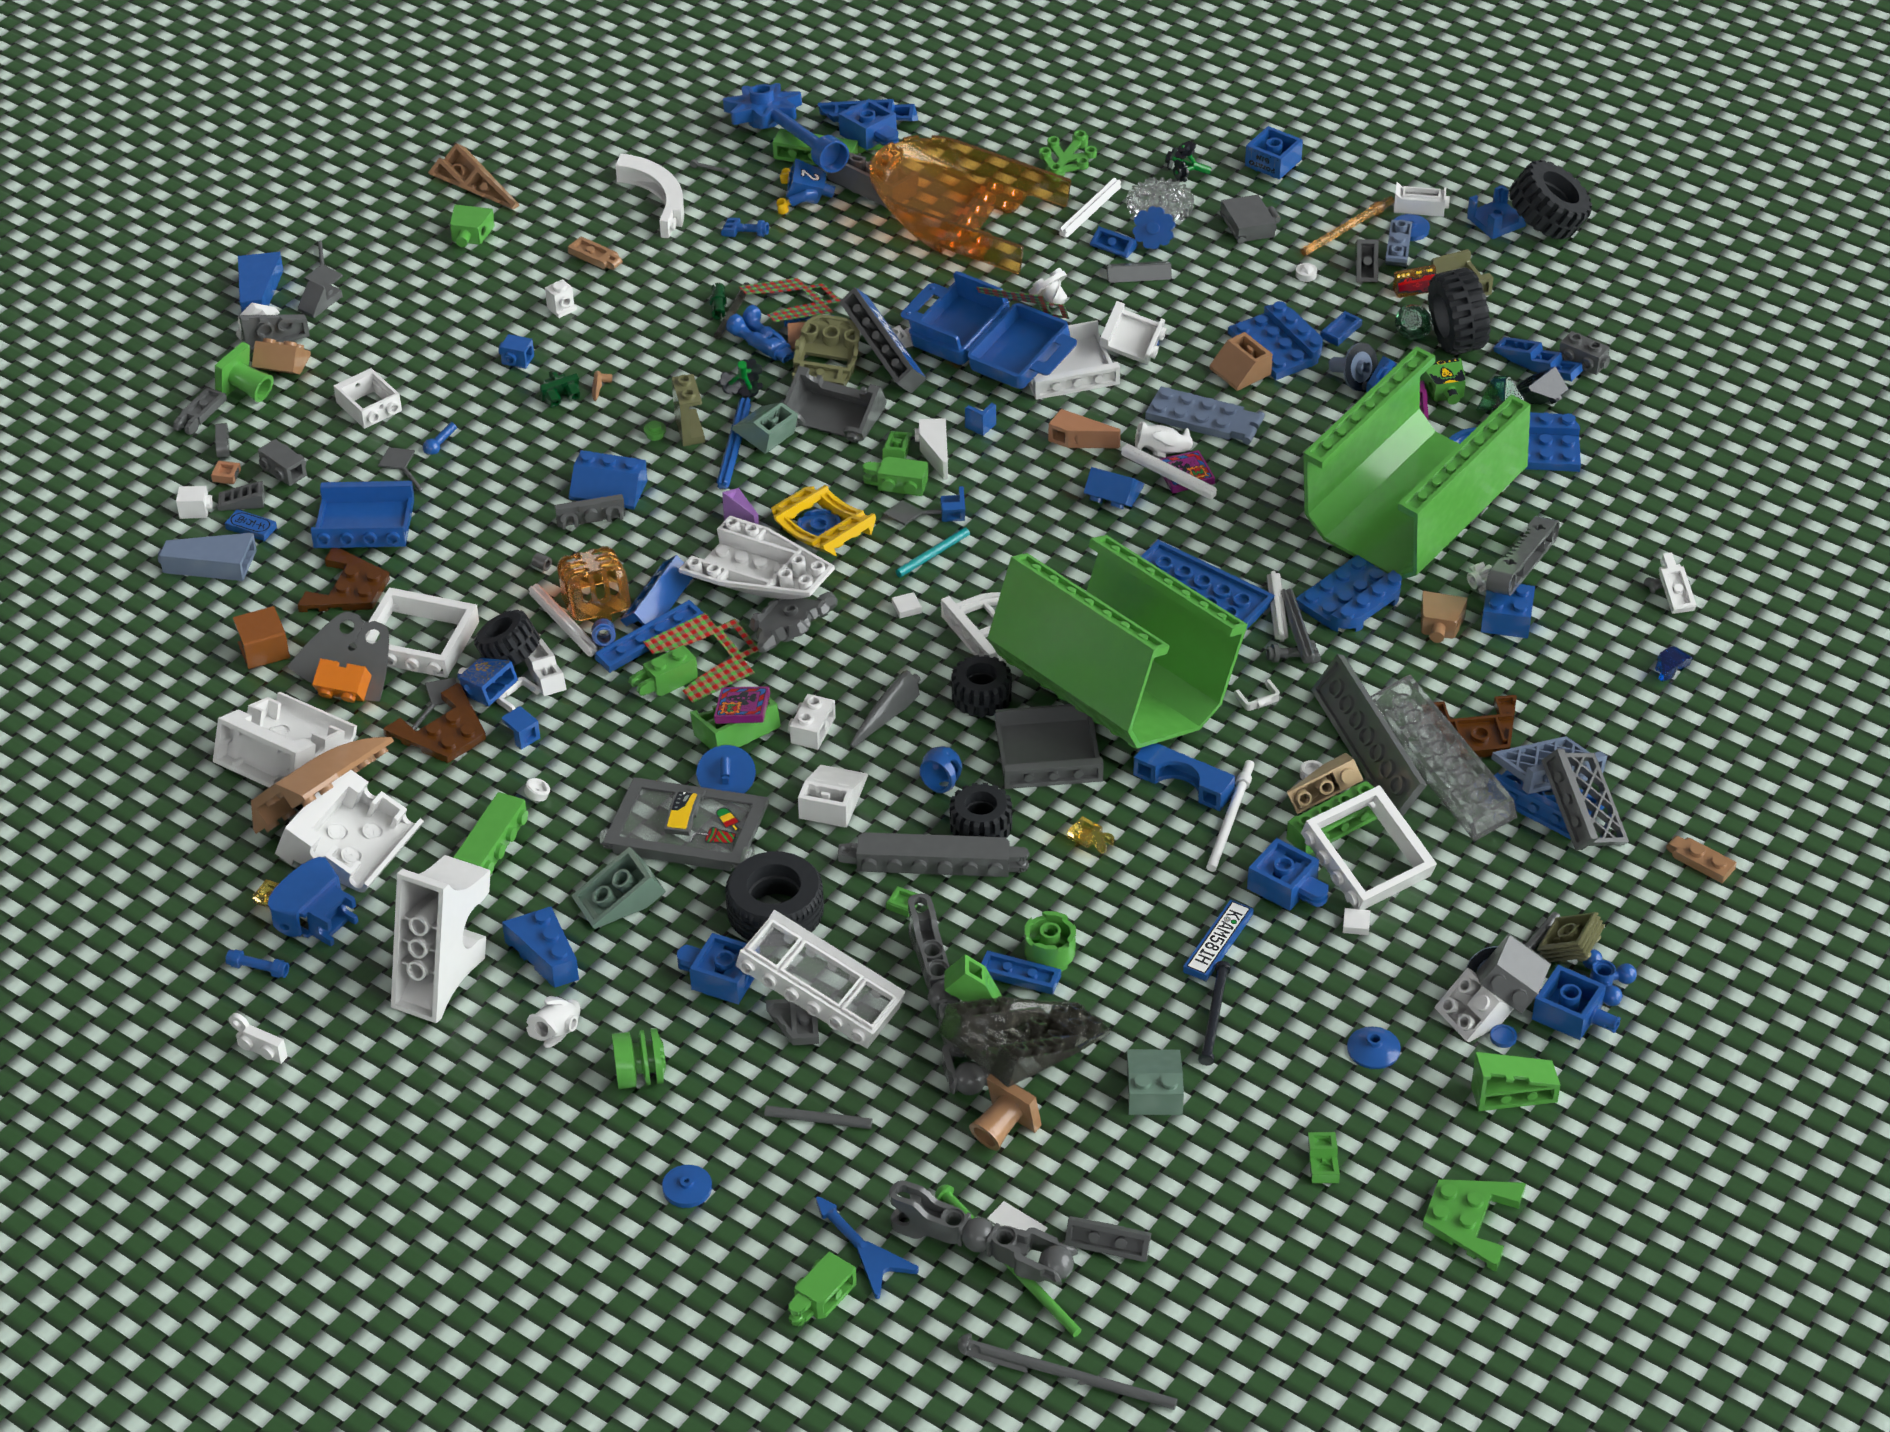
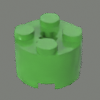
(1050, 940)

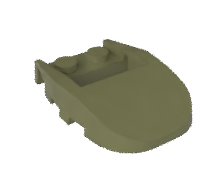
(828, 338)

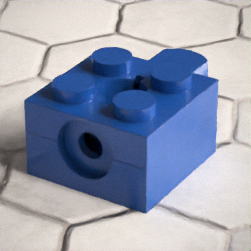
(869, 124)
(1286, 876)
(715, 969)

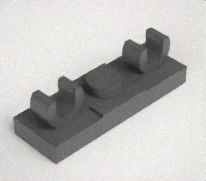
(590, 511)
(1108, 1238)

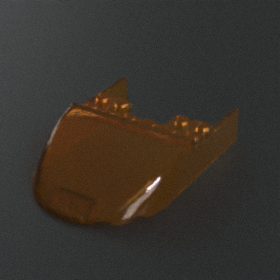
(950, 188)

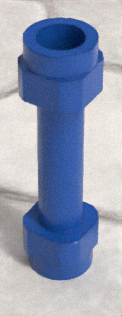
(237, 959)

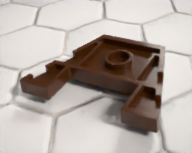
(356, 587)
(1487, 732)
(447, 735)

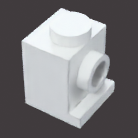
(560, 298)

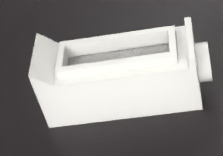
(1420, 200)

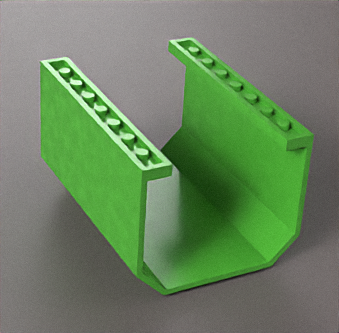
(1397, 487)
(1127, 651)

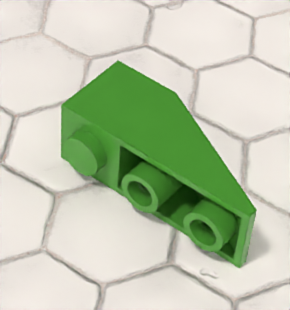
(969, 981)

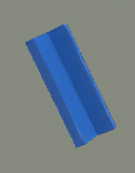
(658, 593)

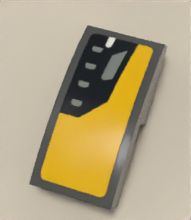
(682, 812)

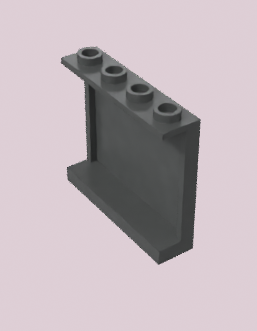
(1047, 746)

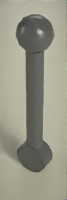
(694, 163)

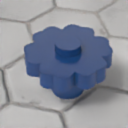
(1154, 227)

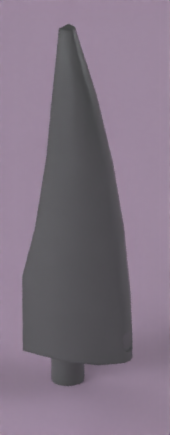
(891, 703)

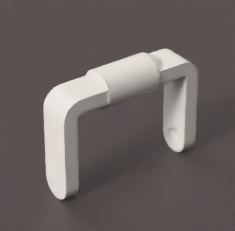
(521, 681)
(1260, 702)

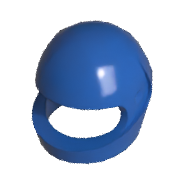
(938, 766)

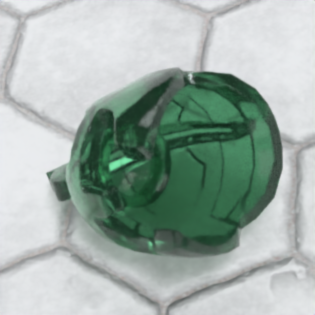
(1413, 322)

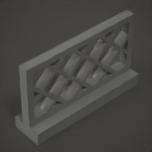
(1574, 804)

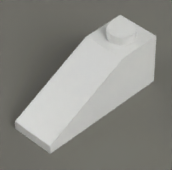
(934, 443)

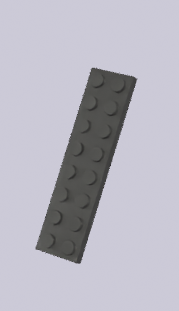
(1367, 734)

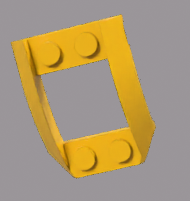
(852, 524)

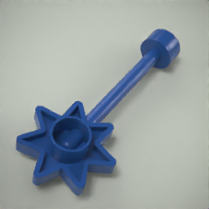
(767, 106)

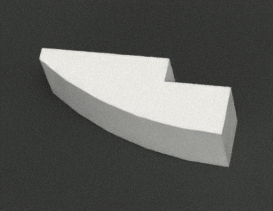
(545, 670)

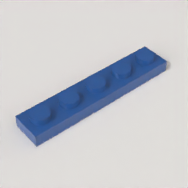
(632, 644)

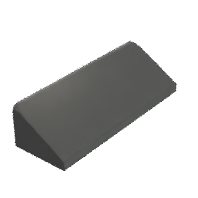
(1139, 271)

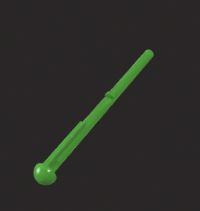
(945, 1194)

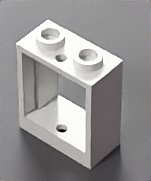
(368, 382)

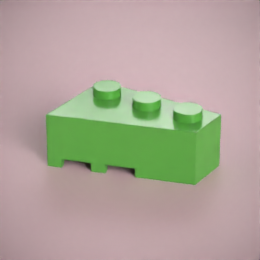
(733, 733)
(1513, 1081)

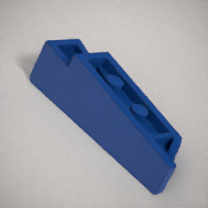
(903, 112)

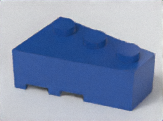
(543, 944)

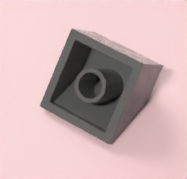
(1514, 973)

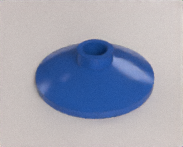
(1373, 1047)

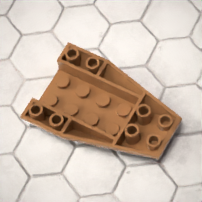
(311, 778)

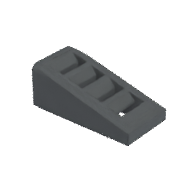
(242, 497)

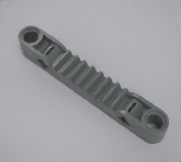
(1523, 557)

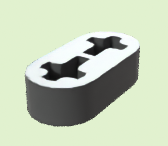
(222, 440)

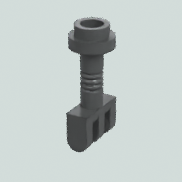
(1274, 653)

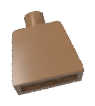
(1442, 615)

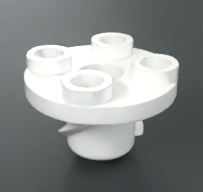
(1051, 288)

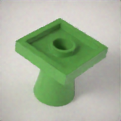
(235, 372)

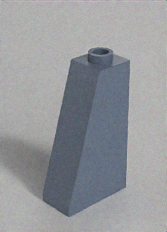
(210, 556)

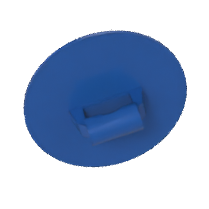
(726, 769)

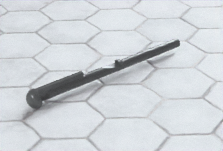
(1023, 1362)

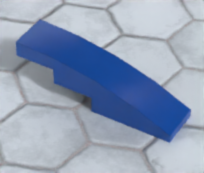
(1533, 357)

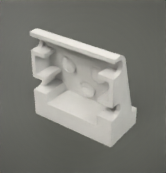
(277, 738)
(349, 829)

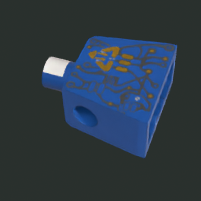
(487, 679)

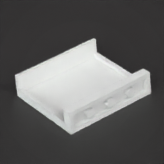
(1083, 368)

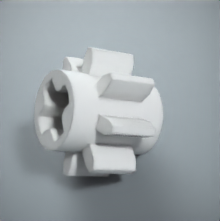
(1478, 576)

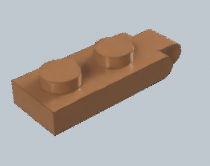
(594, 253)
(1701, 858)

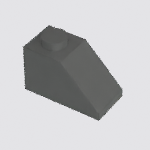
(1366, 260)

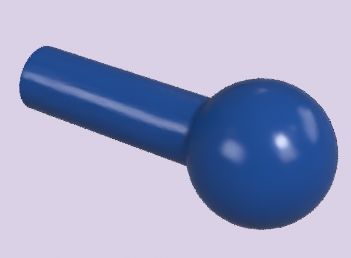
(432, 446)

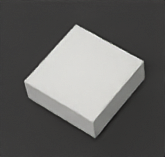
(906, 605)
(1356, 921)

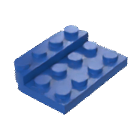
(1286, 336)
(1554, 442)
(1351, 595)

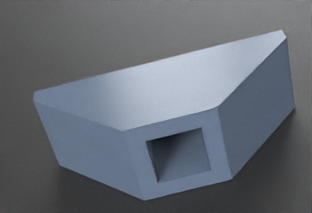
(1398, 243)

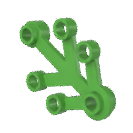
(1079, 140)

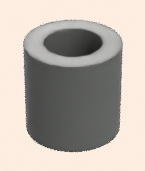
(541, 561)

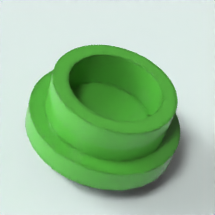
(655, 430)

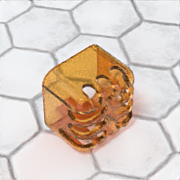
(588, 572)

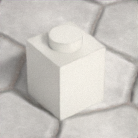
(193, 502)

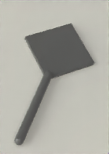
(323, 273)
(399, 459)
(905, 512)
(434, 691)

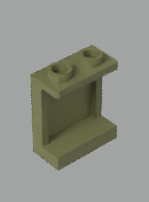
(1462, 260)
(687, 420)

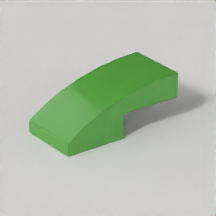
(1323, 1157)

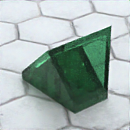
(1497, 392)

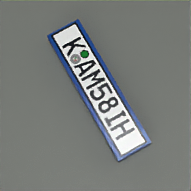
(1218, 940)

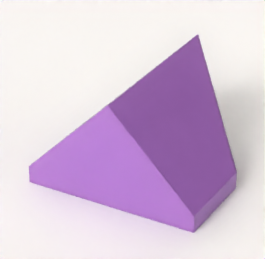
(738, 506)

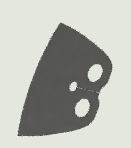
(333, 645)

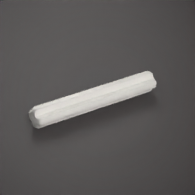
(1277, 607)

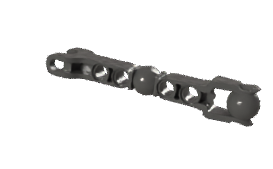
(926, 941)

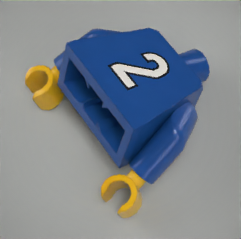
(804, 184)

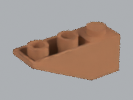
(1081, 432)

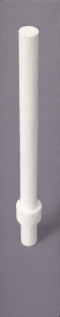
(1242, 783)

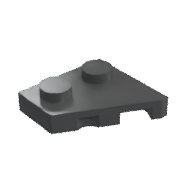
(794, 1021)

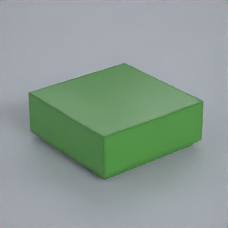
(899, 901)

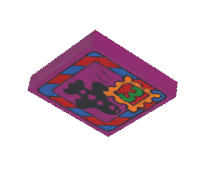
(1191, 463)
(742, 705)

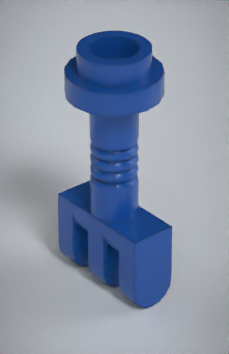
(734, 225)

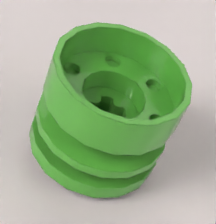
(638, 1058)

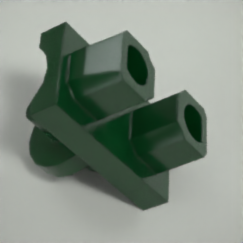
(557, 386)

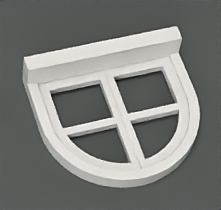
(973, 638)

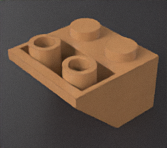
(280, 356)
(1242, 361)

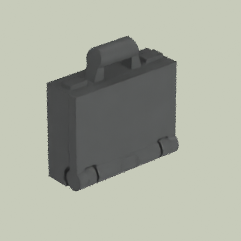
(1249, 218)

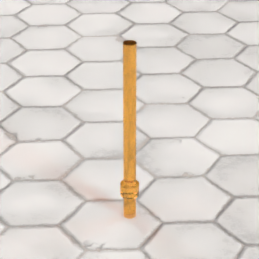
(1375, 209)

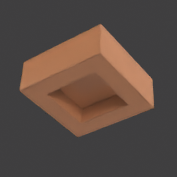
(226, 472)

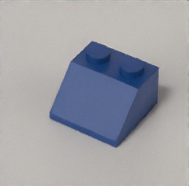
(1112, 487)

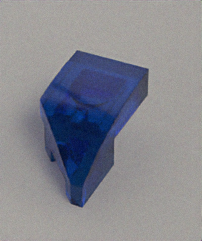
(1670, 661)

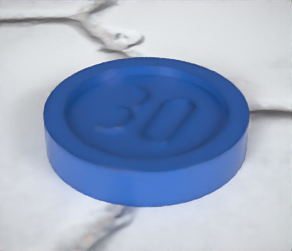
(1503, 1036)

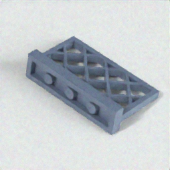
(1529, 759)

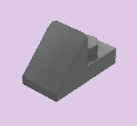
(318, 298)

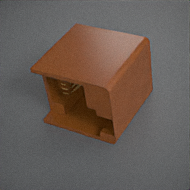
(261, 637)

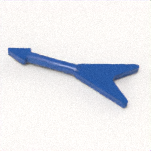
(874, 1259)

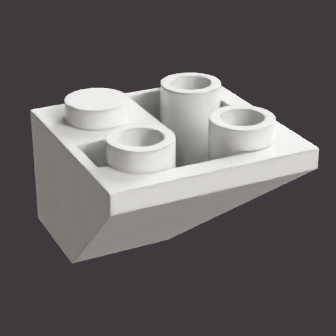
(1472, 1007)

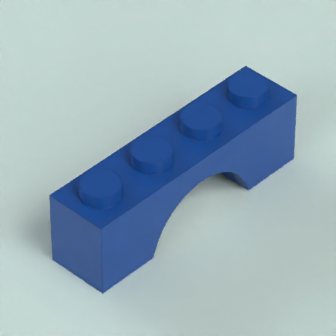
(1161, 763)

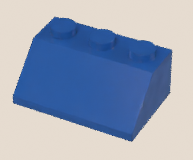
(608, 475)

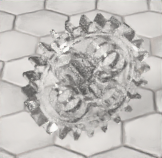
(1164, 194)

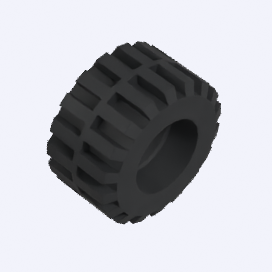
(507, 637)
(981, 685)
(981, 811)

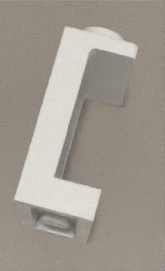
(1132, 334)

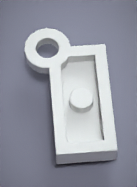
(257, 1040)

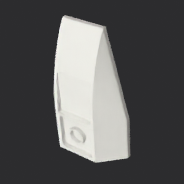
(759, 563)

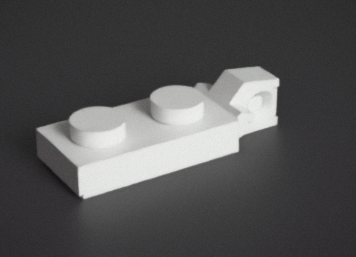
(1676, 585)

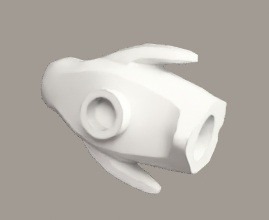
(1162, 439)
(554, 1020)

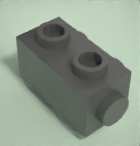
(1584, 350)
(282, 462)

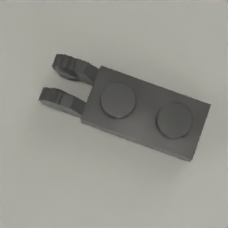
(199, 410)

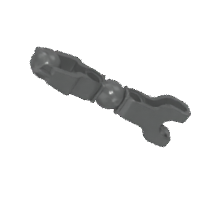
(1004, 1243)

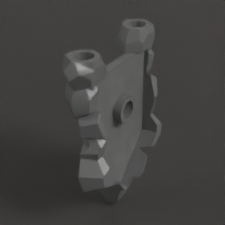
(788, 619)

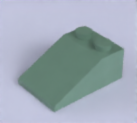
(618, 890)
(1155, 1082)

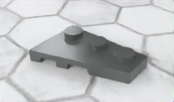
(274, 327)

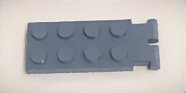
(1204, 415)

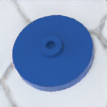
(1420, 226)
(687, 1186)

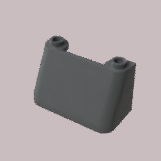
(834, 406)

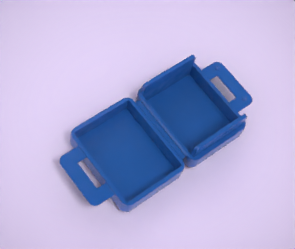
(983, 328)

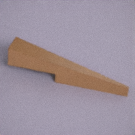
(468, 173)

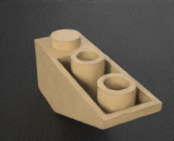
(1325, 782)

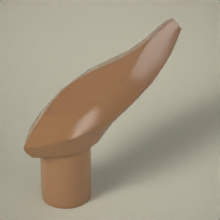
(597, 383)

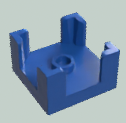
(1495, 217)

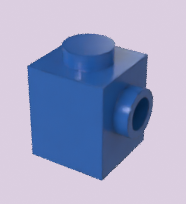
(516, 351)

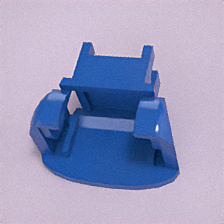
(312, 893)

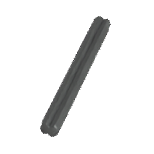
(1297, 626)

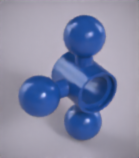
(1606, 973)

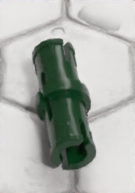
(718, 301)

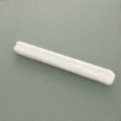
(1089, 208)
(1169, 471)
(563, 619)

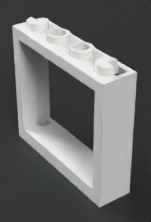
(431, 608)
(1398, 829)

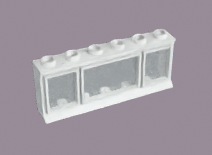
(820, 979)

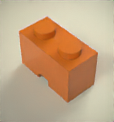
(348, 682)

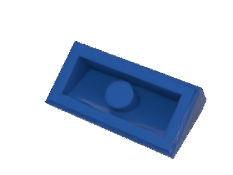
(1113, 242)

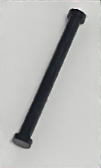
(1207, 1057)

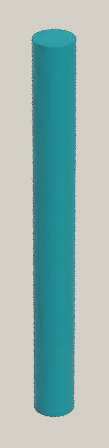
(932, 552)

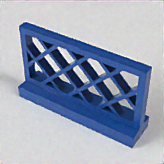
(1537, 806)

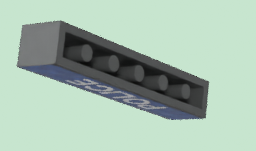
(883, 340)

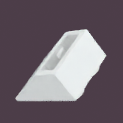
(830, 795)

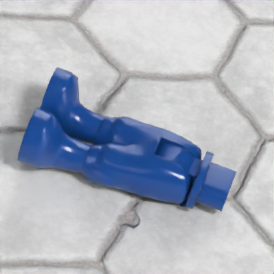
(762, 337)

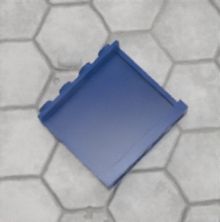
(363, 514)

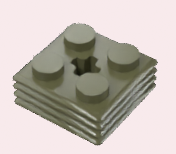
(1571, 938)

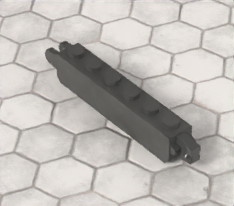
(934, 854)

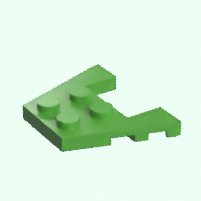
(1459, 1210)

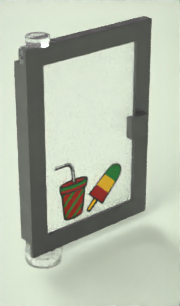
(718, 835)

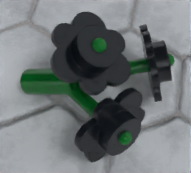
(1177, 155)
(747, 372)

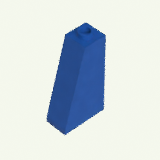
(258, 278)

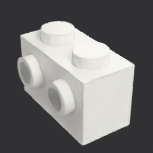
(812, 721)

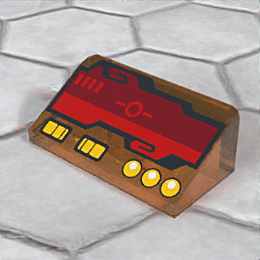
(1413, 281)

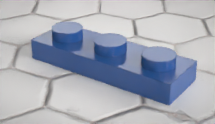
(1022, 972)

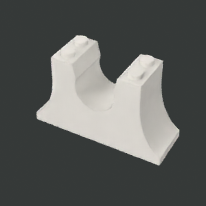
(429, 935)

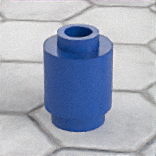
(603, 639)

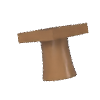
(1008, 1107)

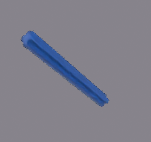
(732, 446)

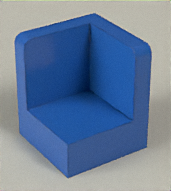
(980, 421)
(953, 507)
(523, 725)

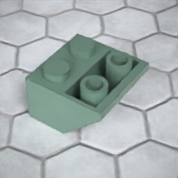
(767, 426)

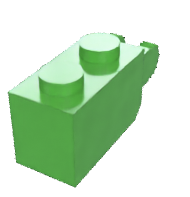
(897, 475)
(666, 672)
(821, 1289)

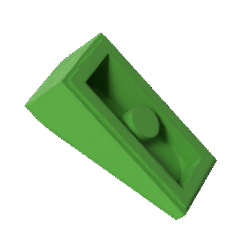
(897, 444)

